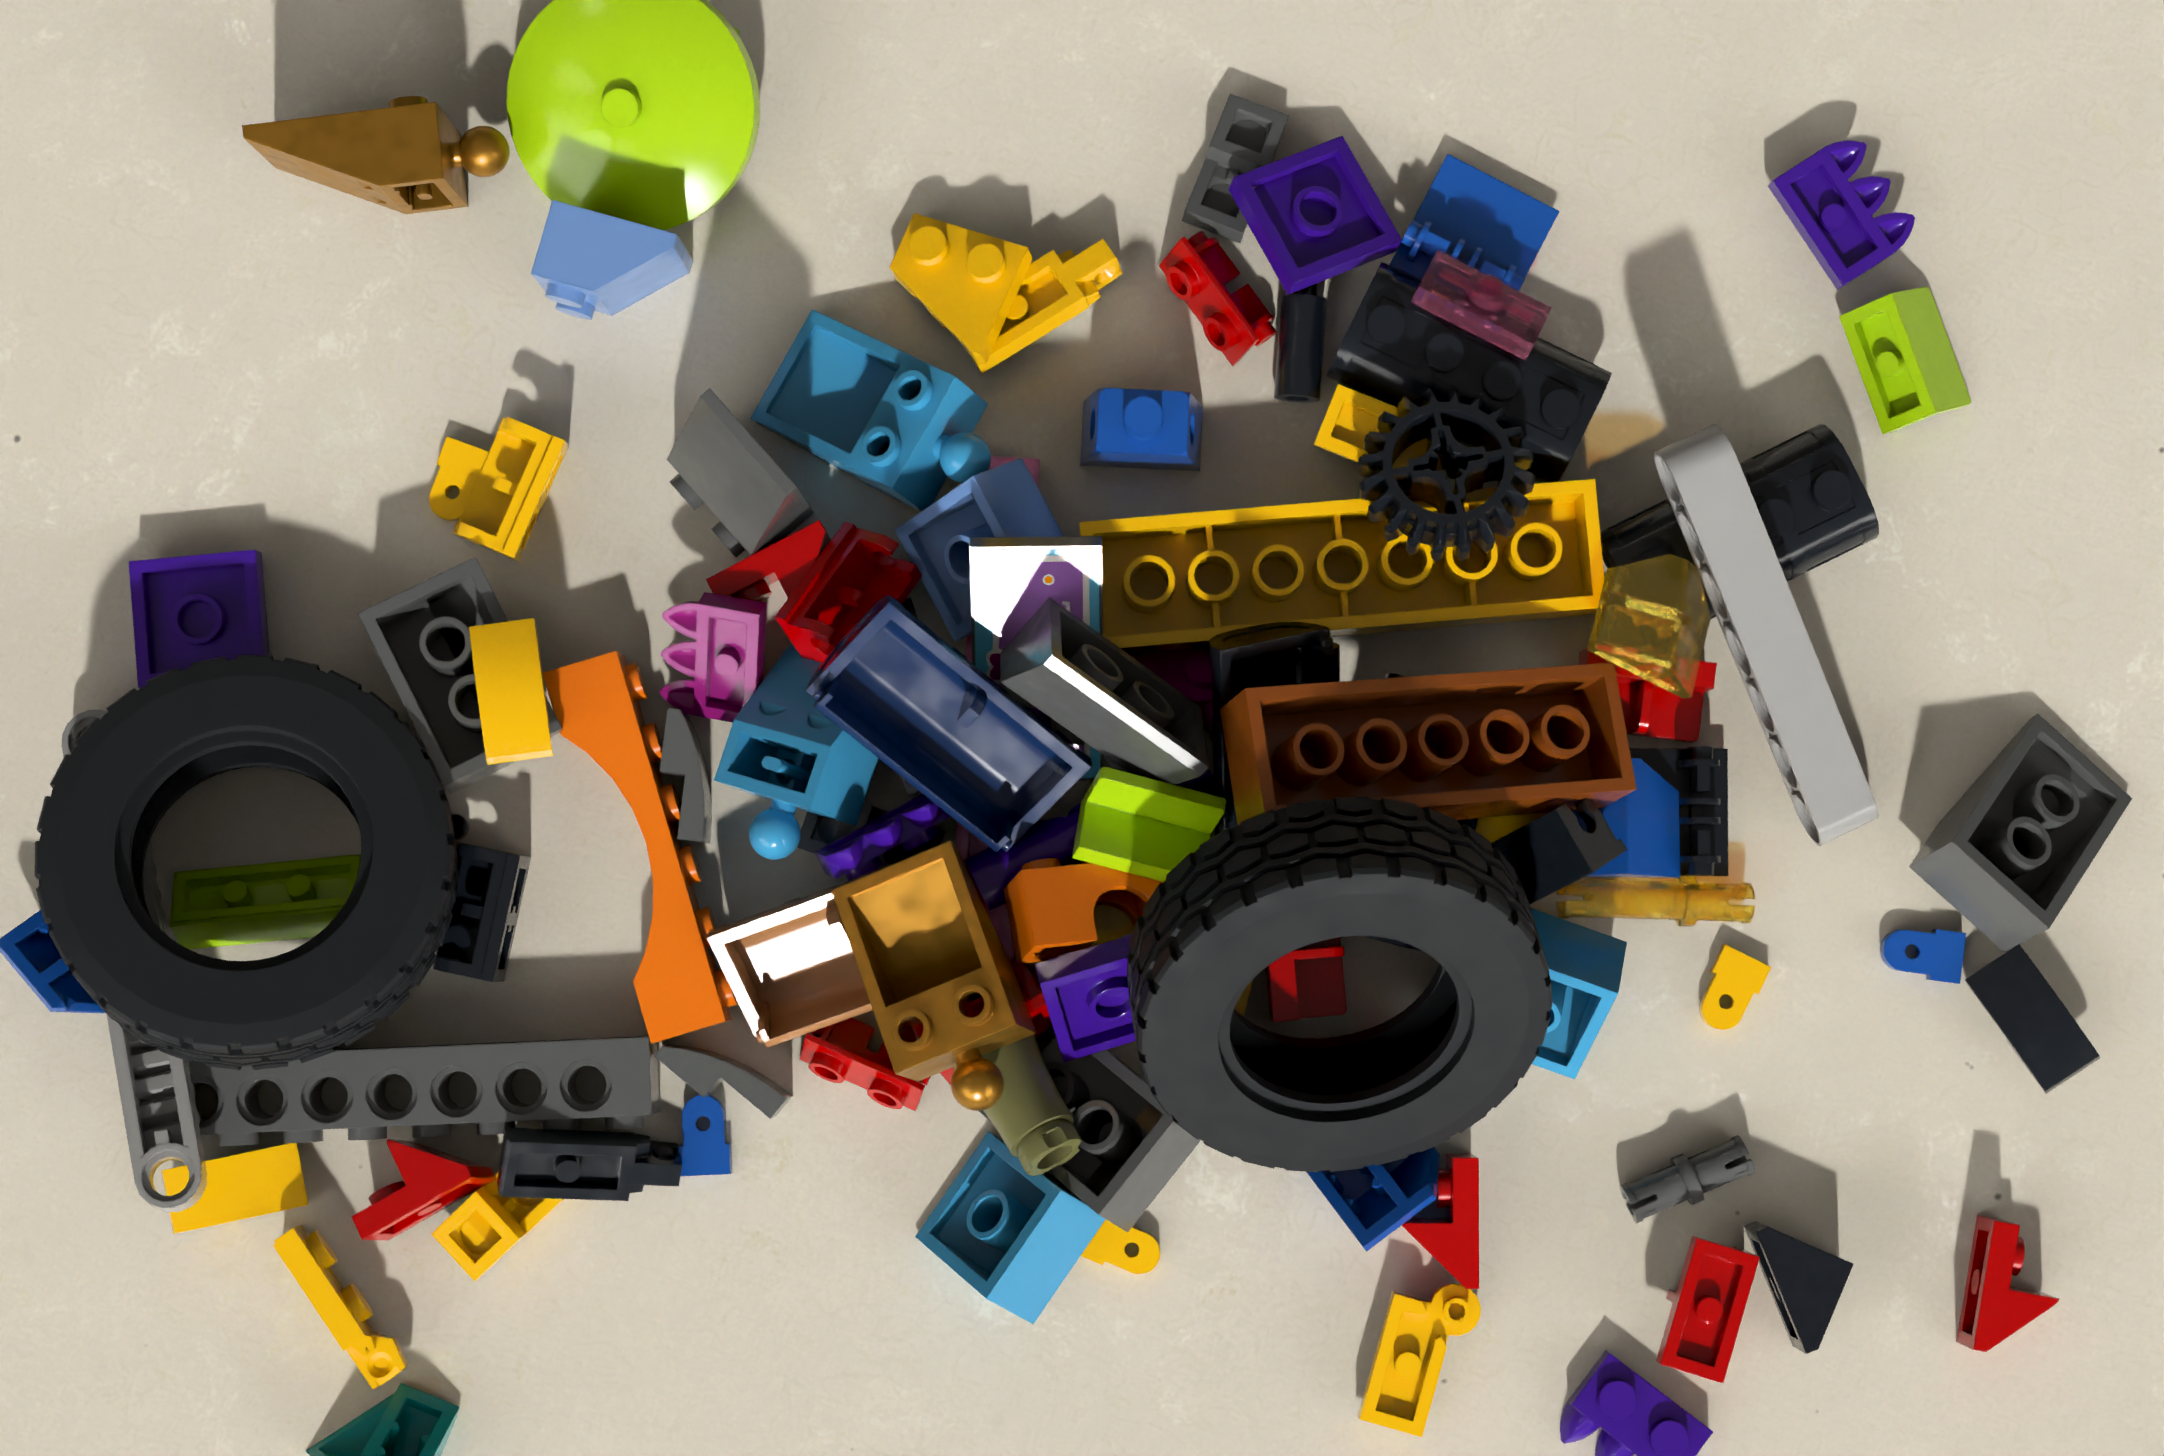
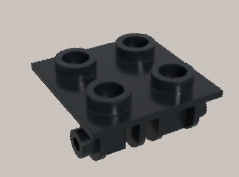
(1702, 785)

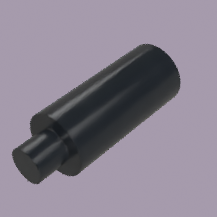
(1300, 346)

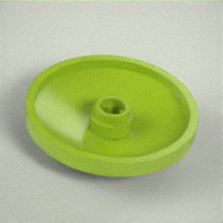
(634, 107)

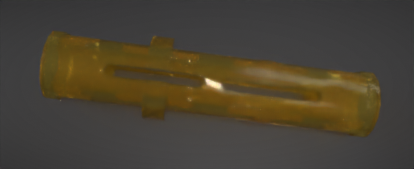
(1656, 900)

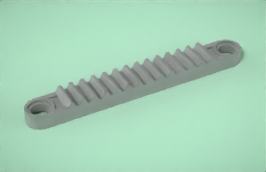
(152, 1084)

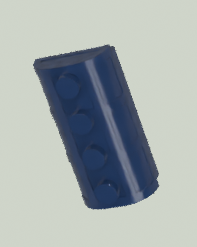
(944, 725)

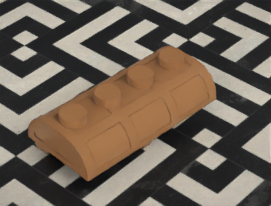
(792, 967)

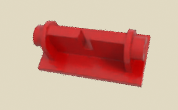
(1198, 275)
(843, 1055)

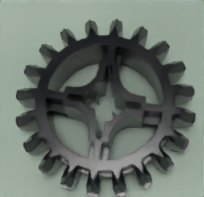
(1492, 459)

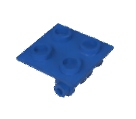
(1477, 224)

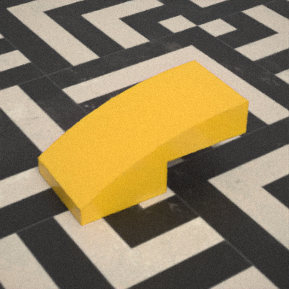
(510, 691)
(240, 1187)
(489, 1227)

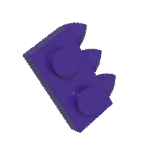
(1838, 213)
(859, 850)
(1631, 1415)

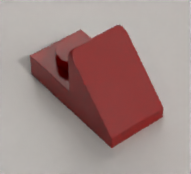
(782, 561)
(429, 1185)
(1454, 1238)
(1990, 1305)

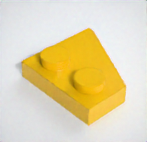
(961, 279)

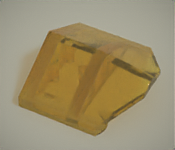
(1653, 621)

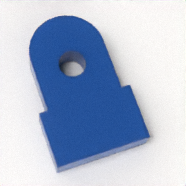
(1937, 953)
(704, 1150)

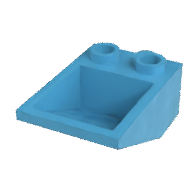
(875, 412)
(794, 758)

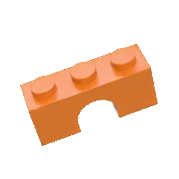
(1055, 904)

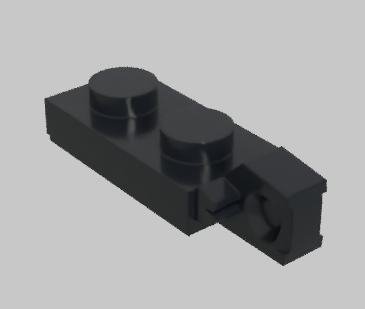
(583, 1164)

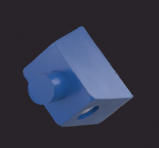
(1141, 429)

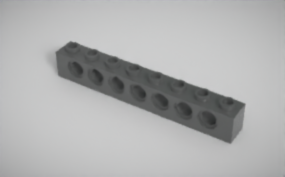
(624, 1061)

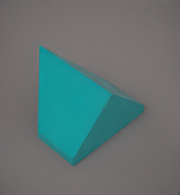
(397, 1426)

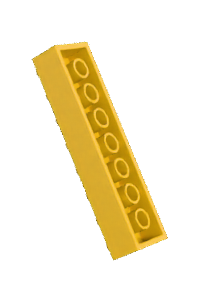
(1325, 564)

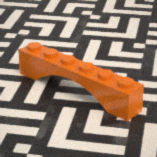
(678, 973)

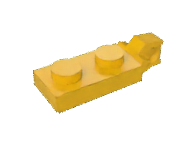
(1051, 295)
(339, 1307)

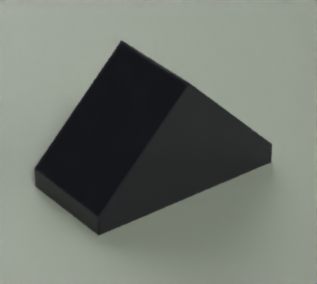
(1801, 1281)

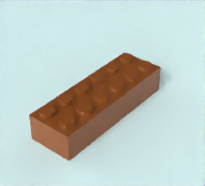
(1434, 741)

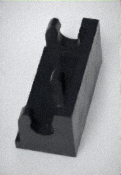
(1557, 850)
(484, 913)

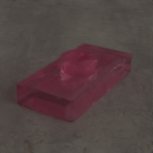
(1481, 305)

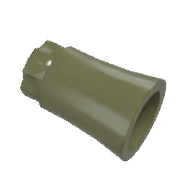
(1030, 1110)

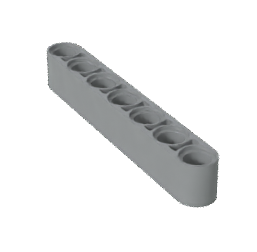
(1765, 634)

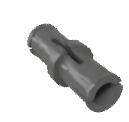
(1687, 1179)

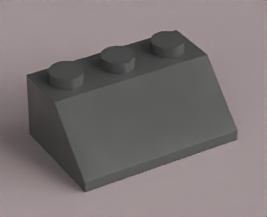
(429, 659)
(1104, 697)

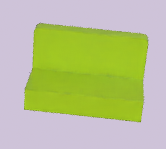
(1905, 358)
(1142, 823)

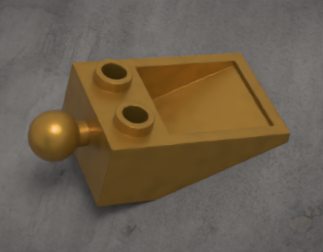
(389, 156)
(924, 957)

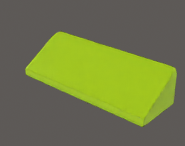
(260, 901)

